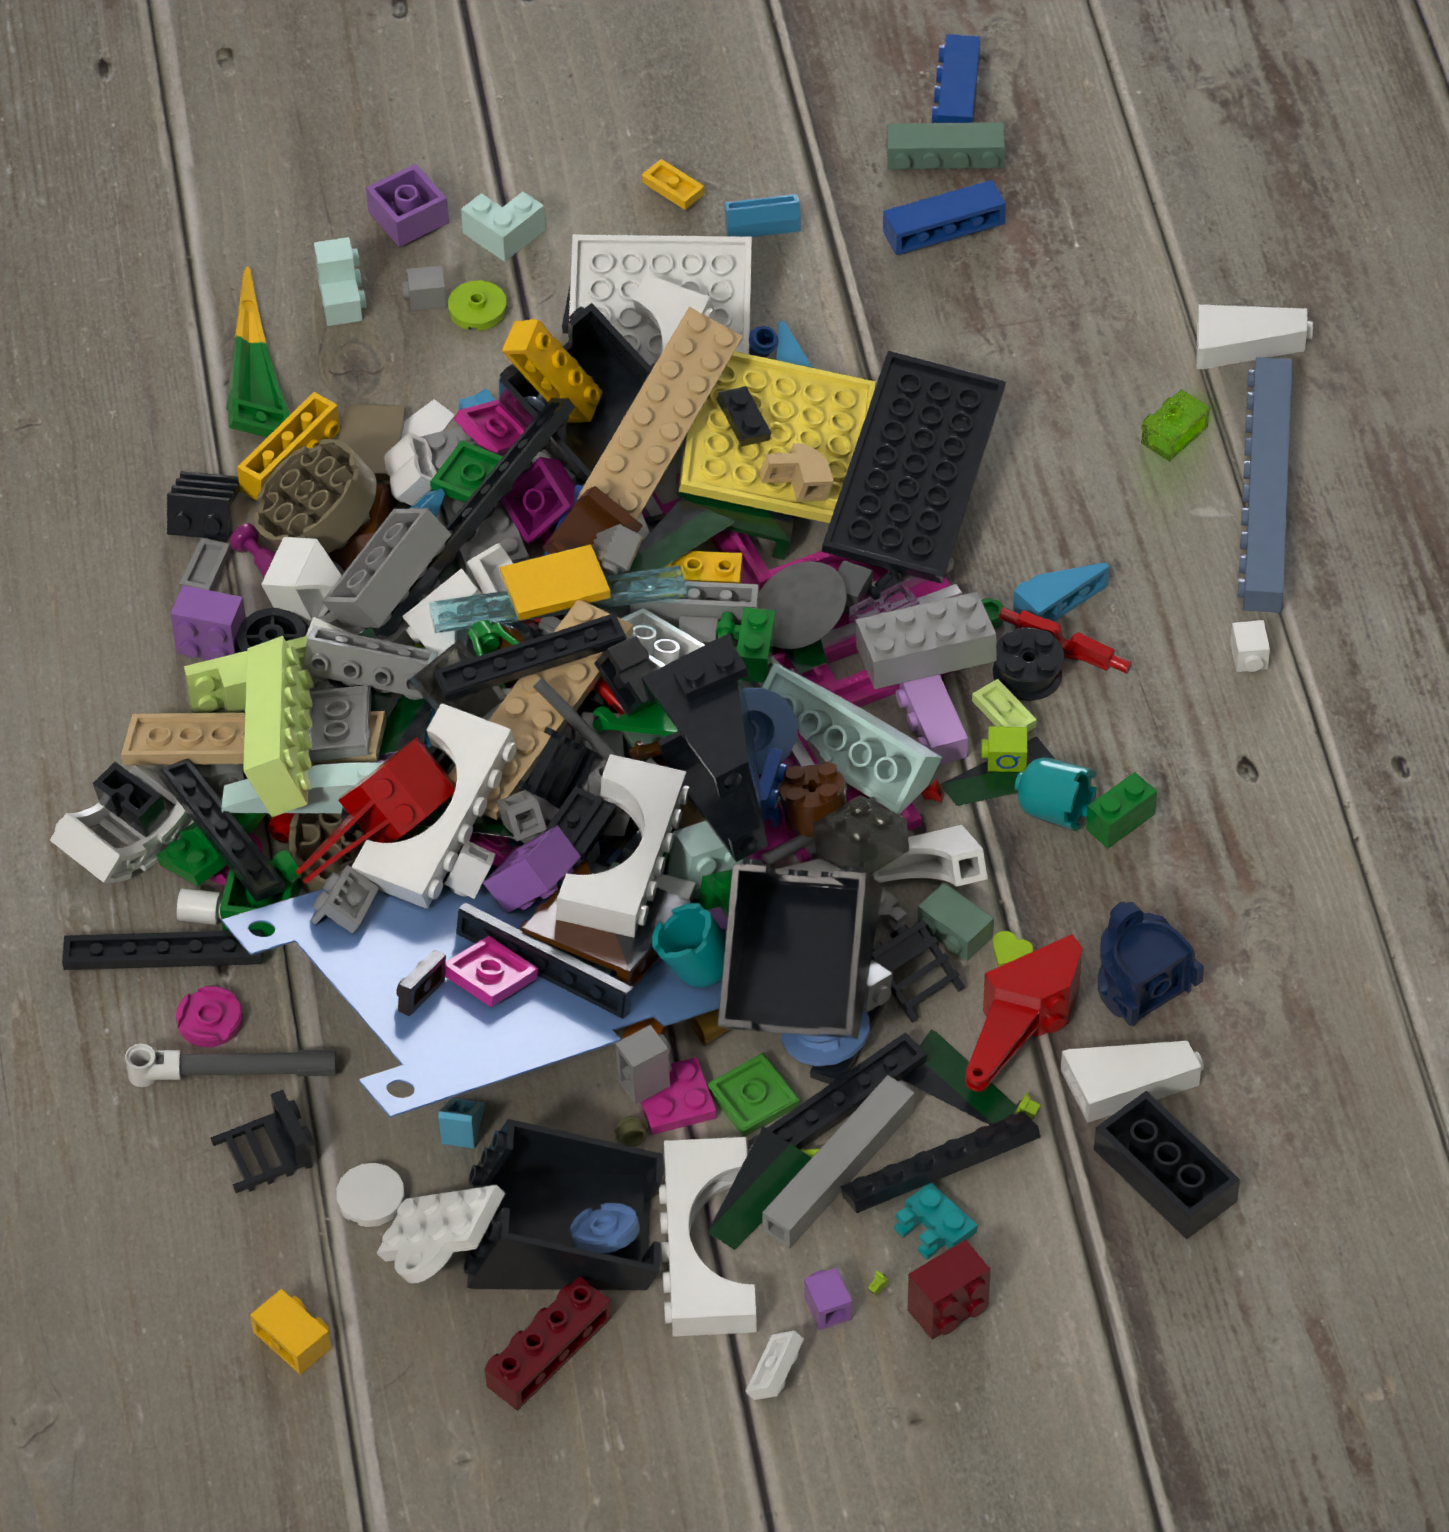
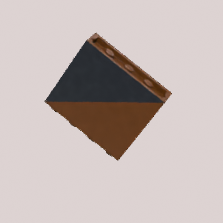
(621, 953)

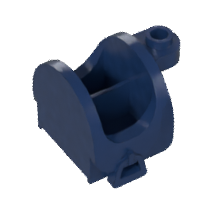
(1143, 963)

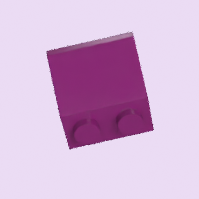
(540, 498)

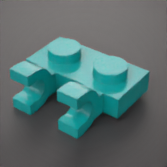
(942, 1218)

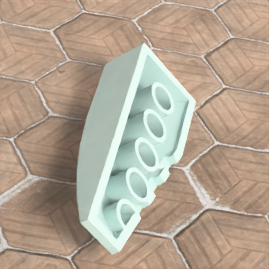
(862, 747)
(327, 786)

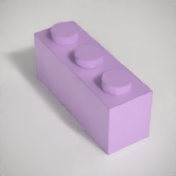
(933, 717)

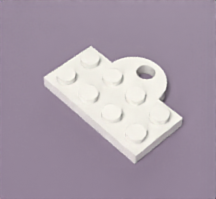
(435, 1227)

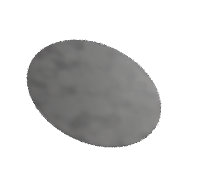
(805, 601)

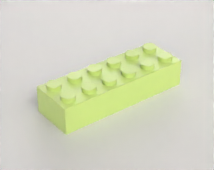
(277, 726)

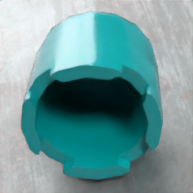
(1056, 791)
(691, 945)

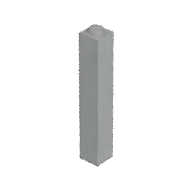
(838, 1161)

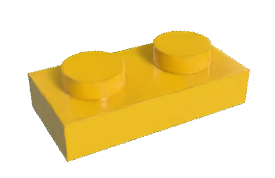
(673, 184)

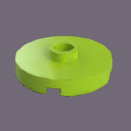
(477, 305)

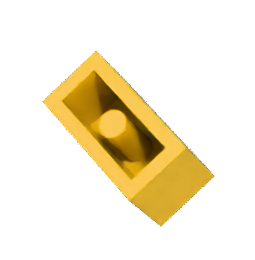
(291, 1331)

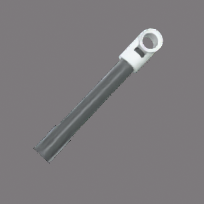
(173, 1064)

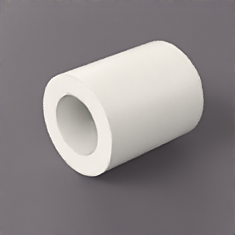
(199, 906)

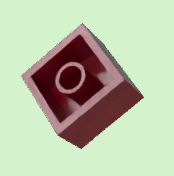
(949, 1290)

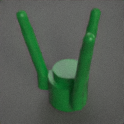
(487, 637)

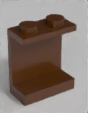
(589, 516)

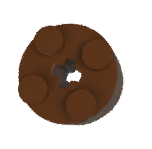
(811, 794)

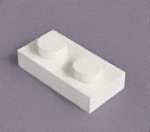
(774, 1365)

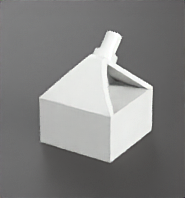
(300, 578)

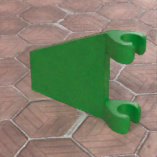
(647, 721)

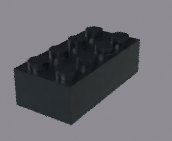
(1166, 1164)

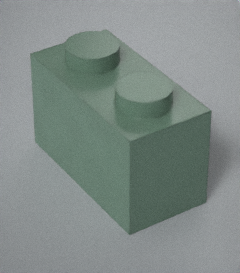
(956, 921)

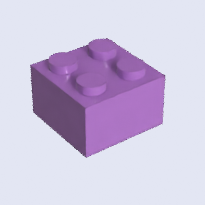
(407, 205)
(206, 623)
(532, 870)

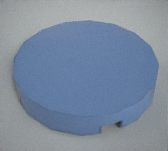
(606, 1228)

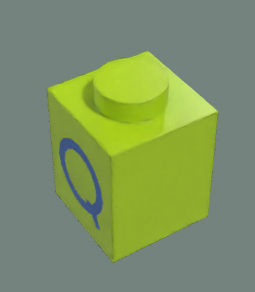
(1005, 749)

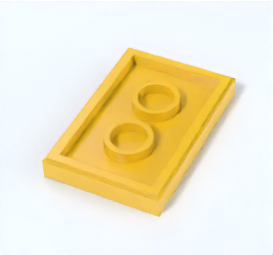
(554, 582)

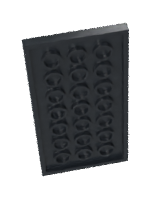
(914, 467)

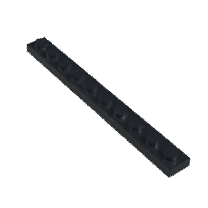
(483, 501)

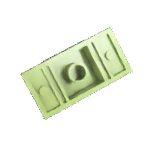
(223, 681)

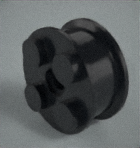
(268, 625)
(1029, 663)

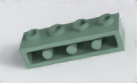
(945, 145)

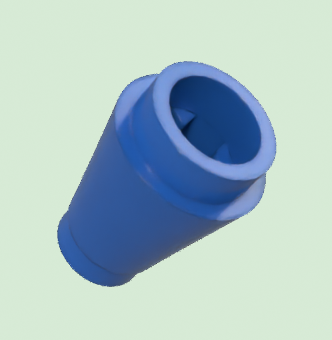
(762, 341)

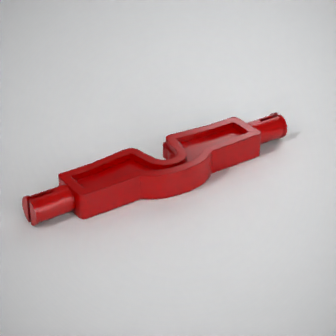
(1076, 648)

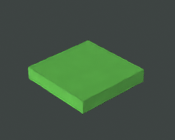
(753, 1094)

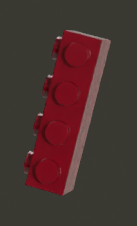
(547, 1342)

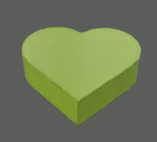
(1008, 948)

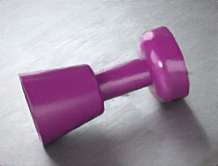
(245, 540)

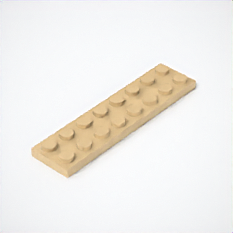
(663, 411)
(529, 712)
(209, 739)

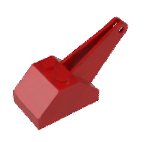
(389, 801)
(1024, 1000)

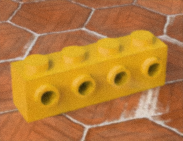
(551, 368)
(306, 426)
(710, 567)

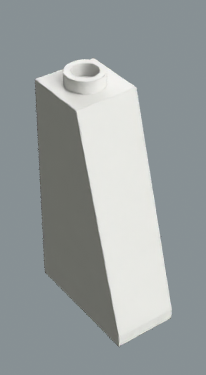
(1246, 332)
(1116, 1075)

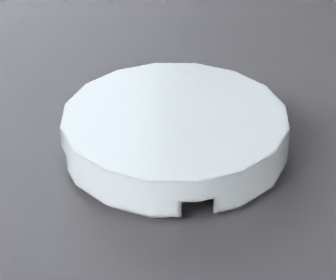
(370, 1194)

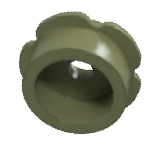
(631, 1131)

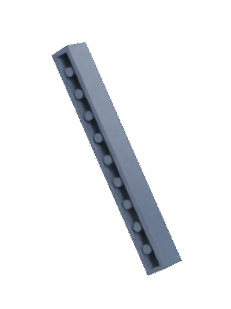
(1267, 485)

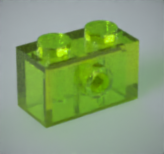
(1175, 425)

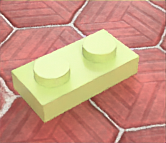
(1002, 707)

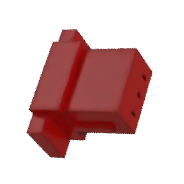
(933, 792)

